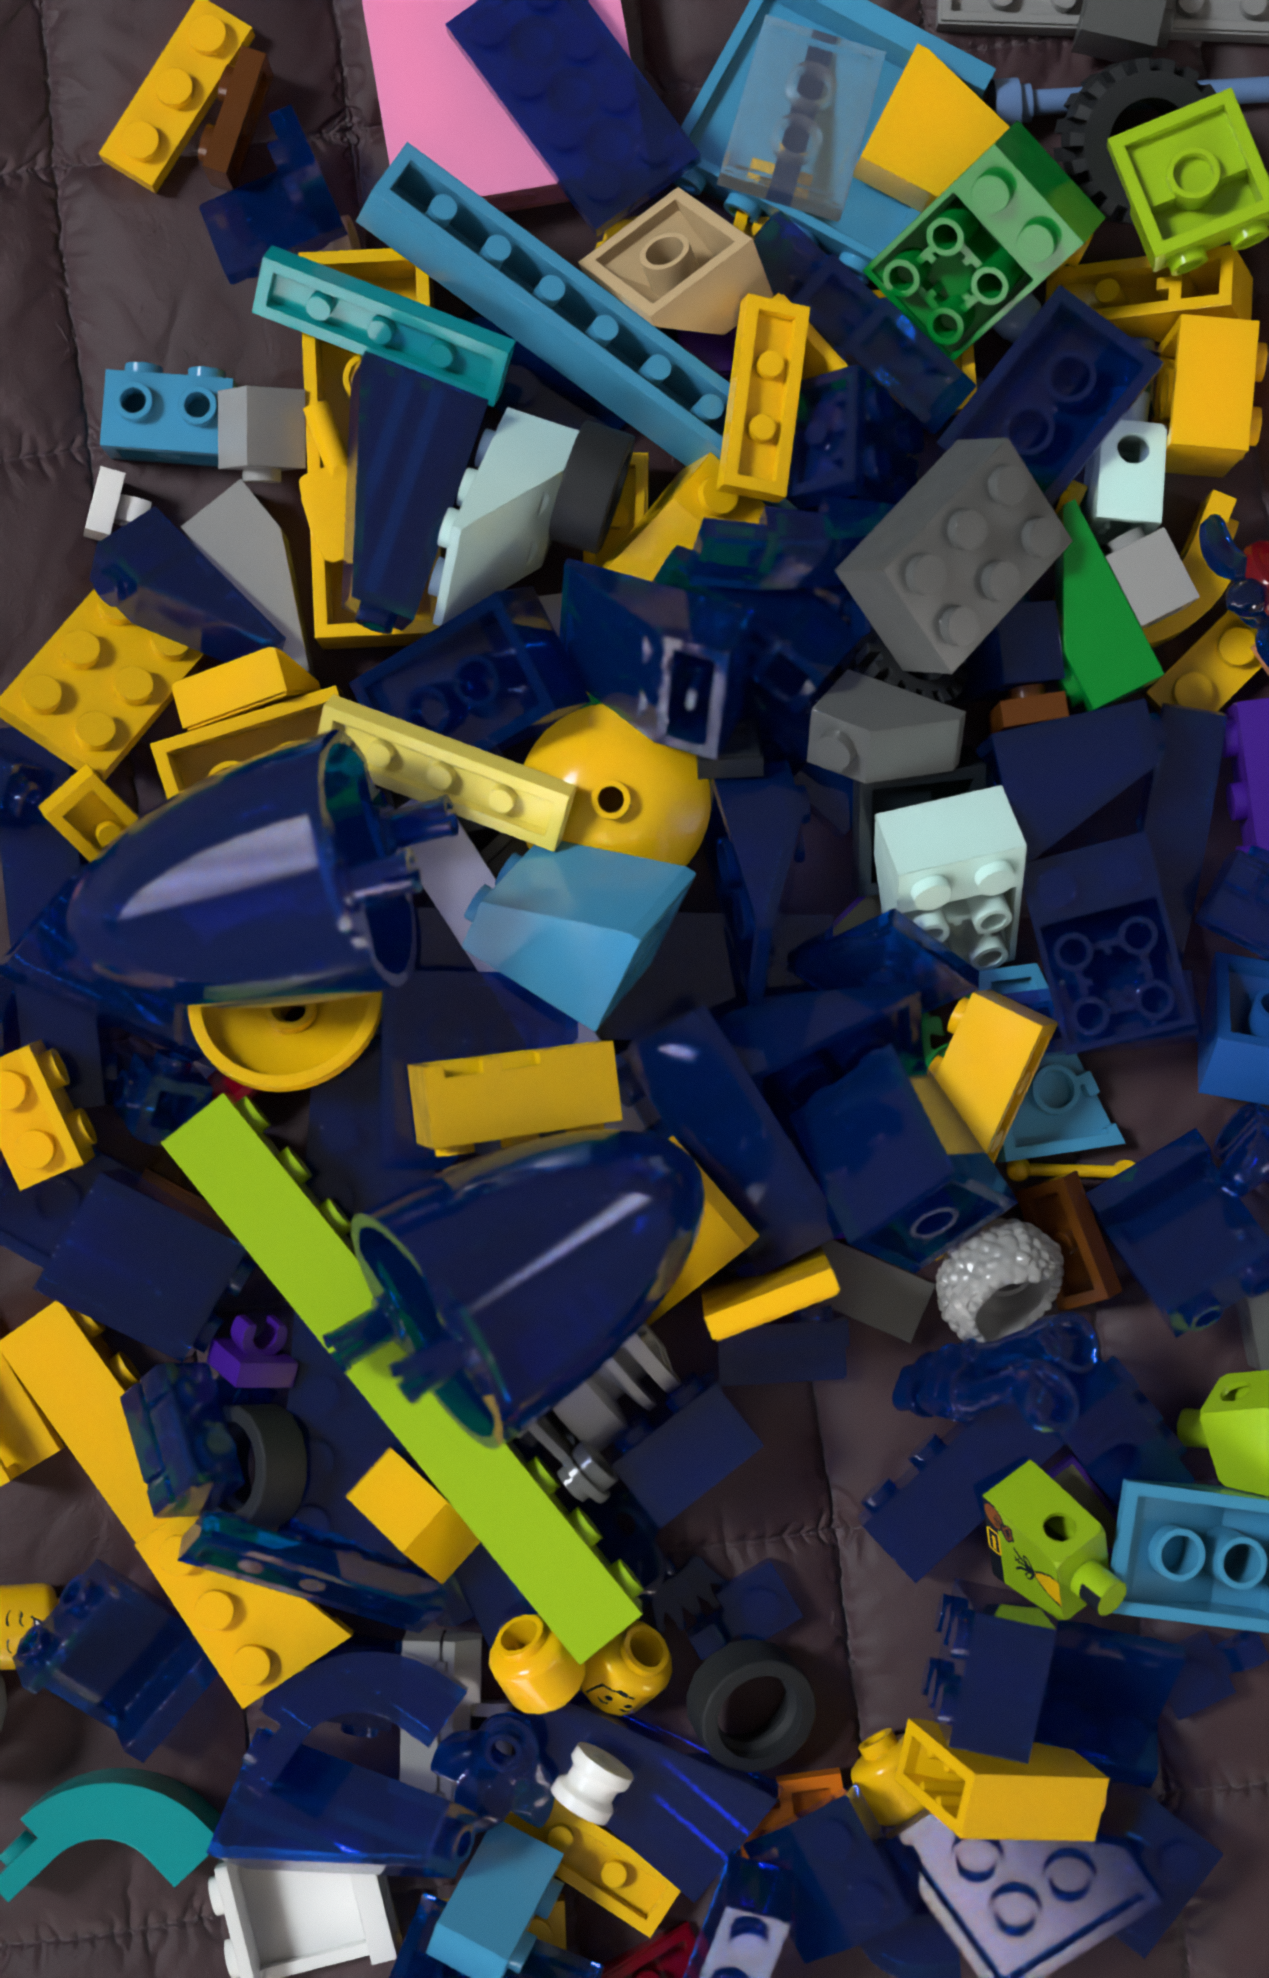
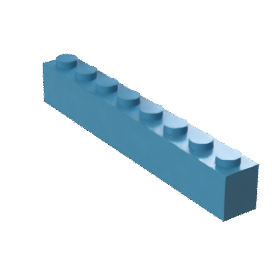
(549, 306)

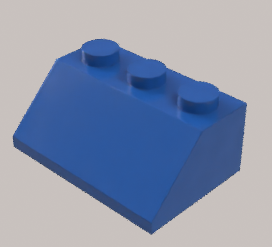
(1236, 1030)

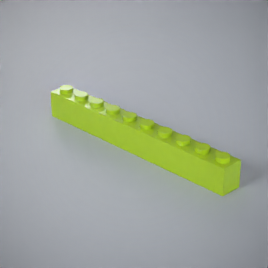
(317, 1271)

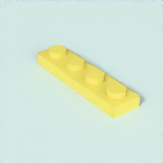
(433, 765)

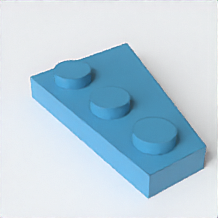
(1062, 1100)

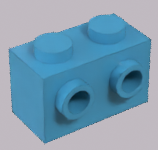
(162, 414)
(495, 1904)

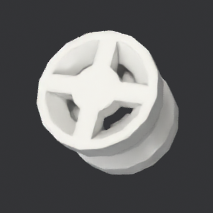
(592, 1783)

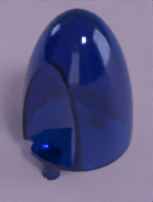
(261, 885)
(522, 1271)

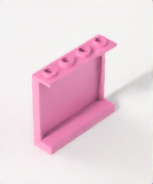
(447, 111)

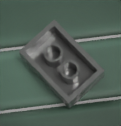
(954, 555)

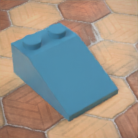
(1193, 1554)

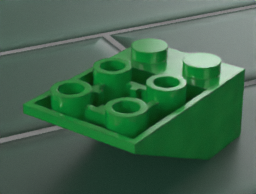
(985, 242)

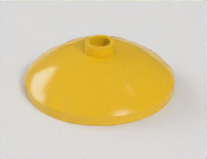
(664, 800)
(282, 1055)

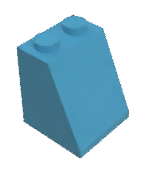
(576, 924)

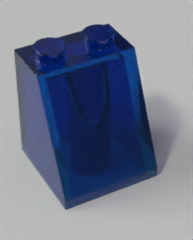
(1071, 767)
(899, 1161)
(147, 1265)

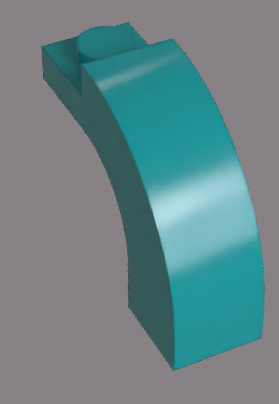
(117, 1804)

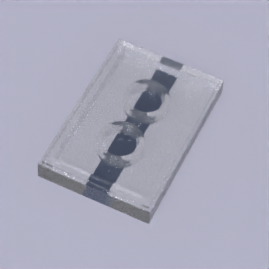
(801, 118)

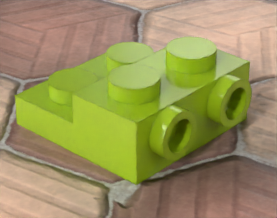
(1193, 182)

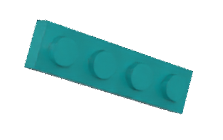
(381, 322)

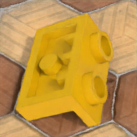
(37, 1121)

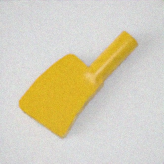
(325, 488)

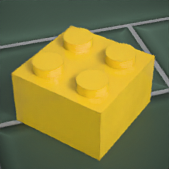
(1209, 392)

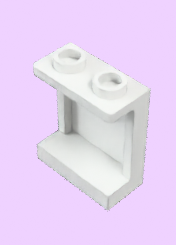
(302, 1919)

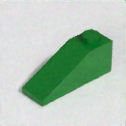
(1098, 632)

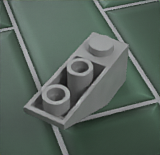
(256, 559)

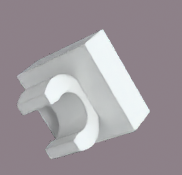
(111, 506)

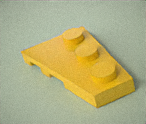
(244, 1628)

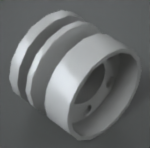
(593, 1409)

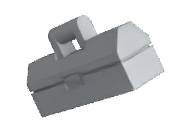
(461, 1656)

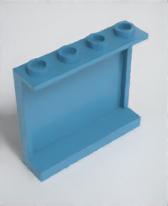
(869, 216)

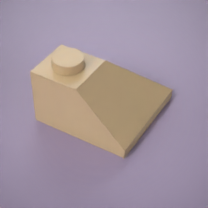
(680, 266)

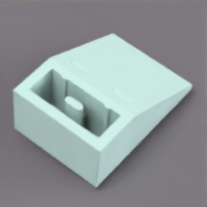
(502, 514)
(956, 872)

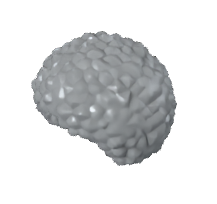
(999, 1280)

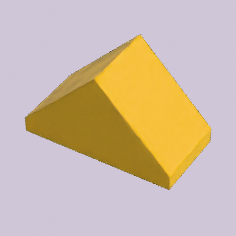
(413, 1516)

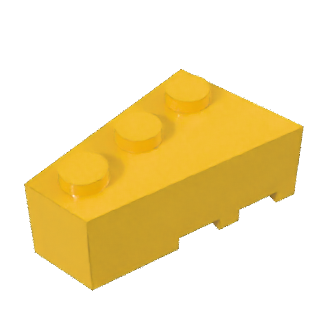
(513, 1096)

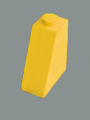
(1001, 1798)

